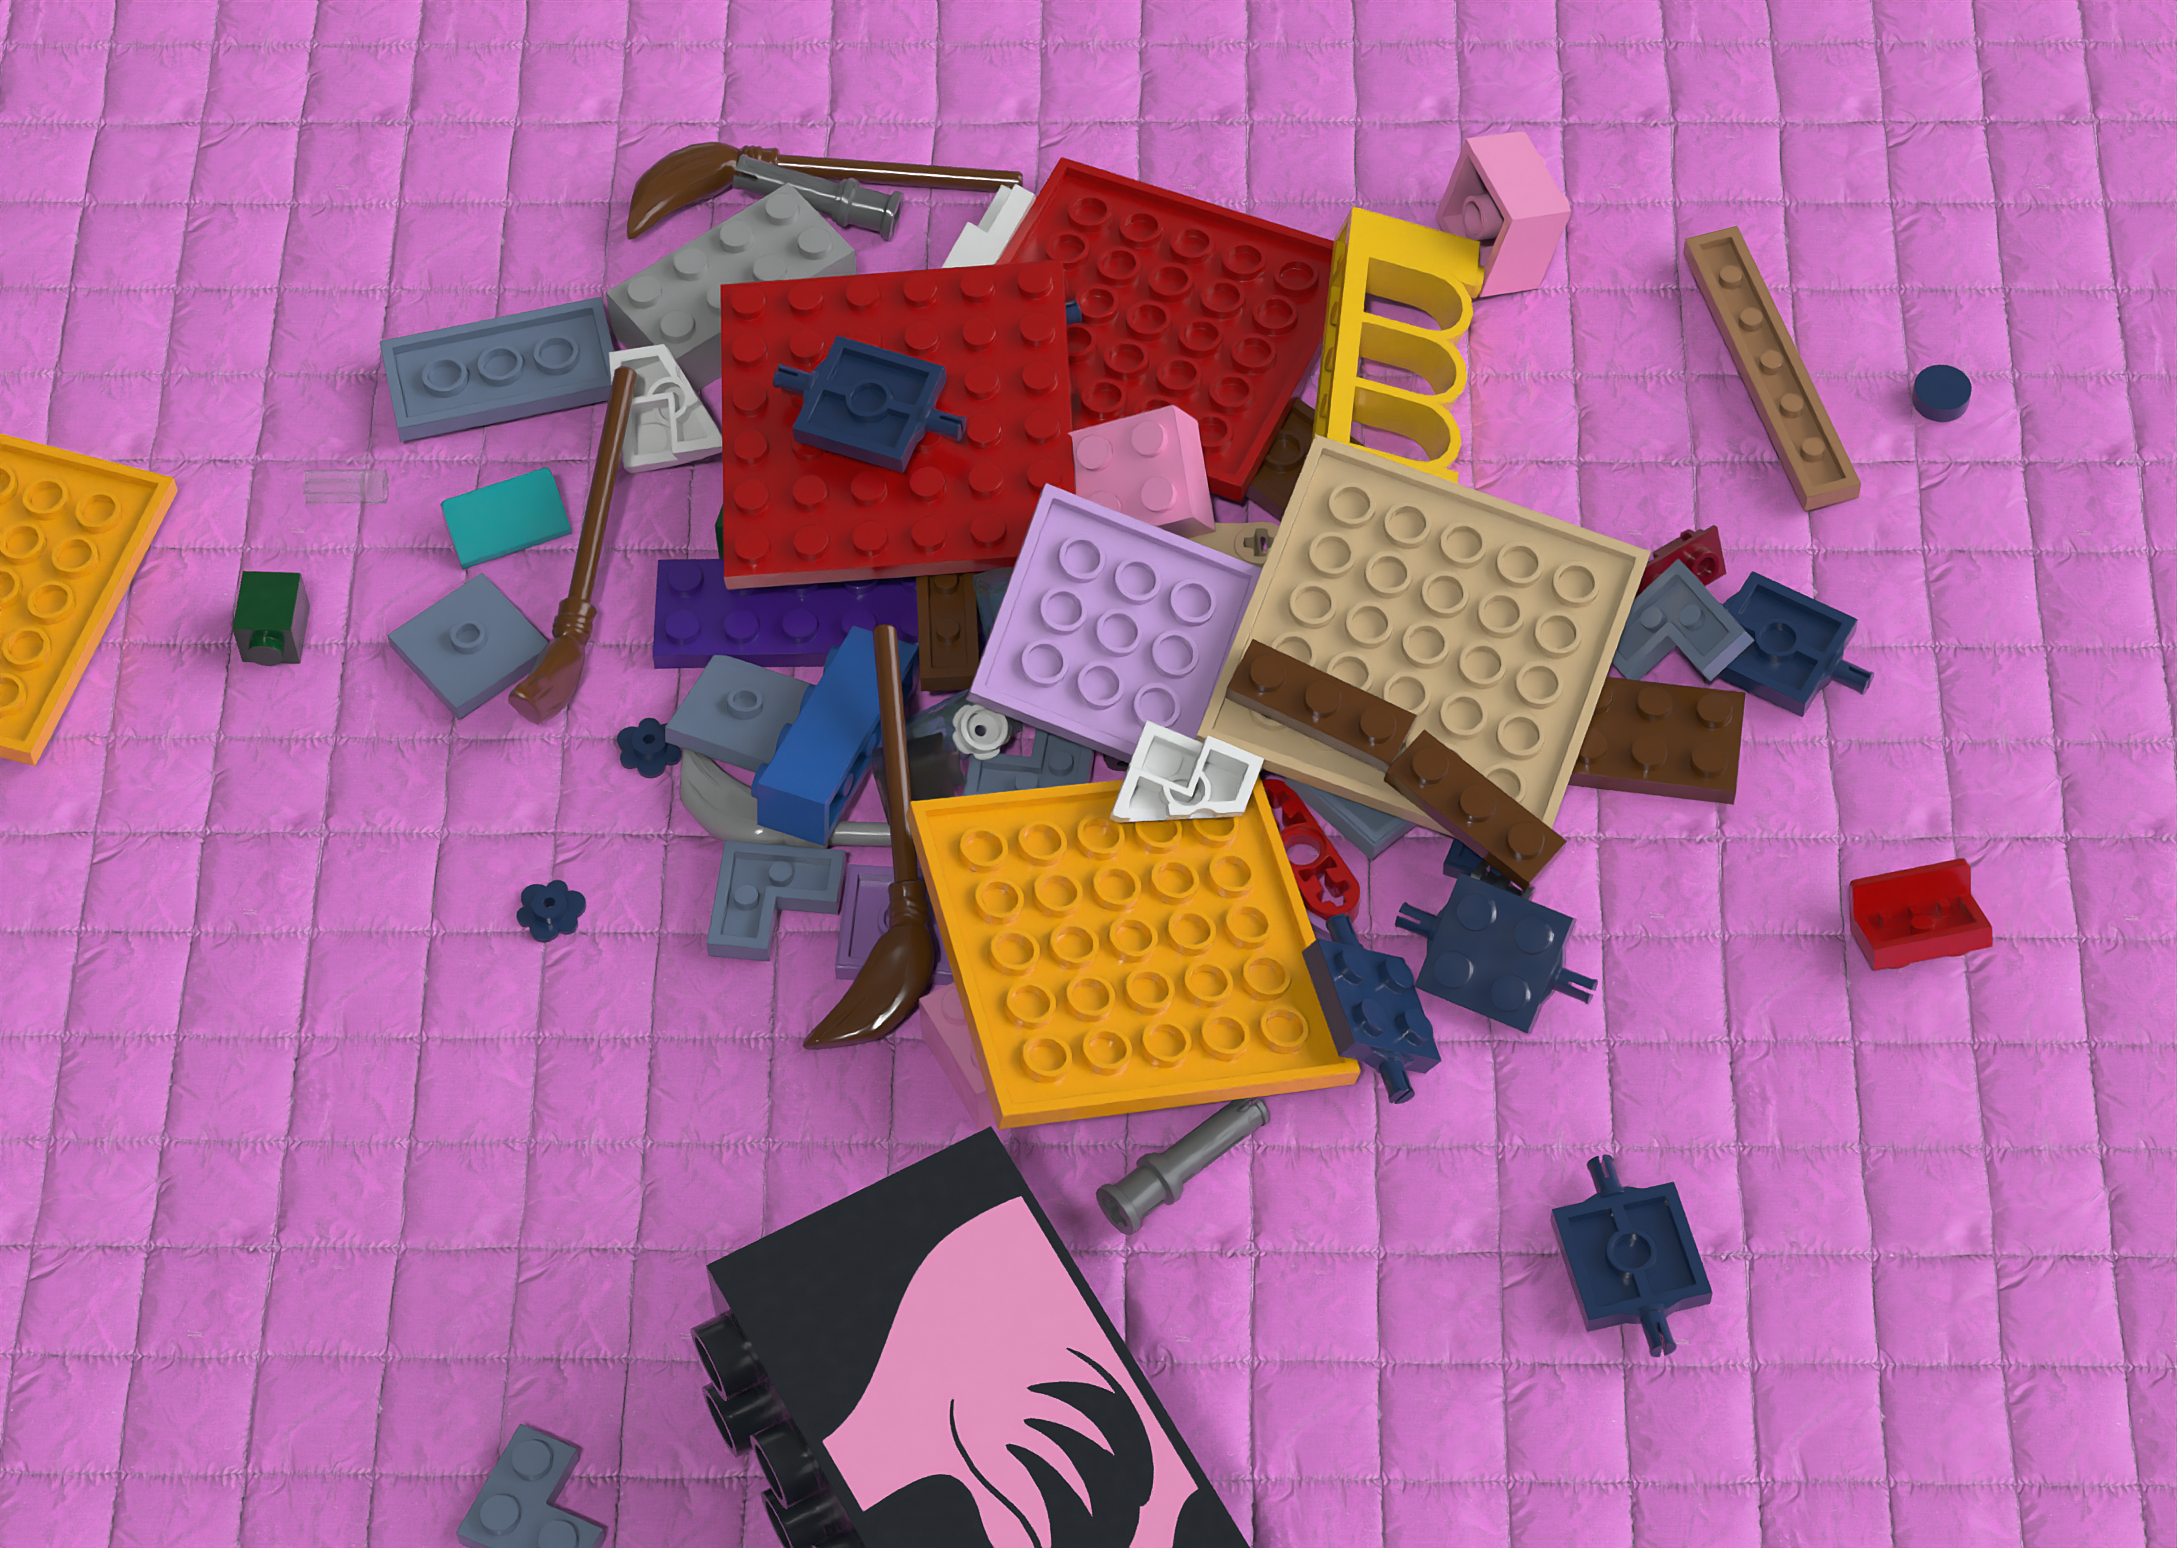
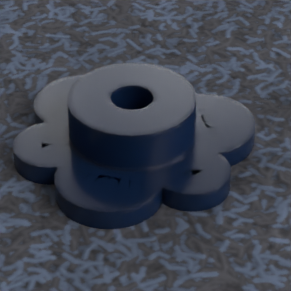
(646, 748)
(547, 922)

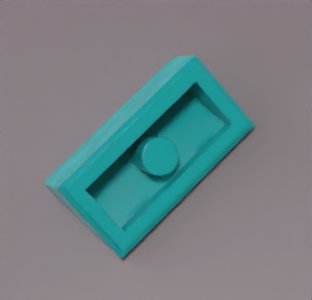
(505, 517)

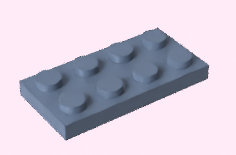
(499, 369)

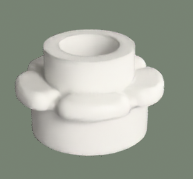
(967, 741)

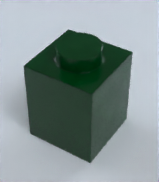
(271, 617)

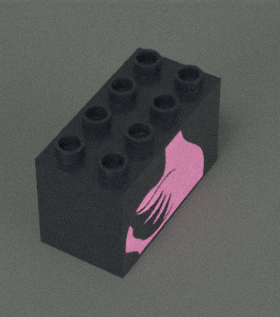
(943, 1377)

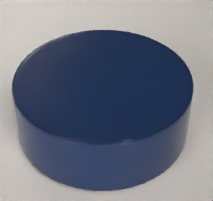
(1941, 393)

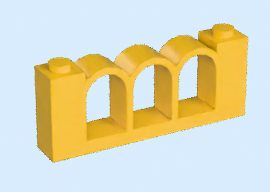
(1414, 268)

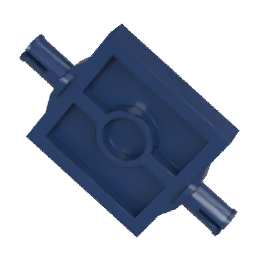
(869, 403)
(1794, 645)
(1495, 953)
(1371, 1007)
(1631, 1256)

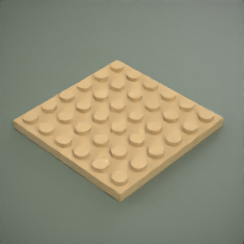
(1443, 606)

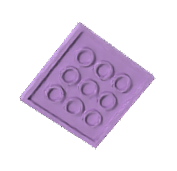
(1110, 627)

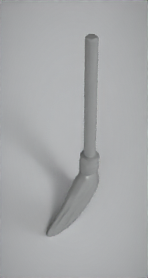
(730, 812)

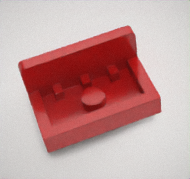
(1917, 915)

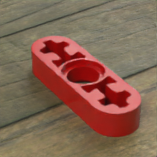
(1303, 829)

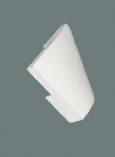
(990, 238)
(665, 415)
(1184, 778)

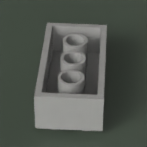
(680, 294)

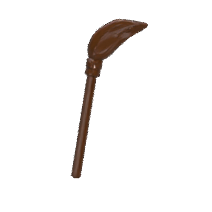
(709, 168)
(562, 659)
(904, 955)

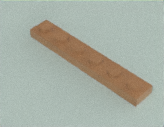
(1771, 369)

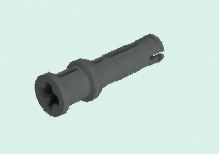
(844, 201)
(1162, 1176)

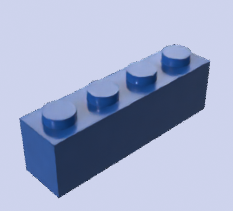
(830, 743)

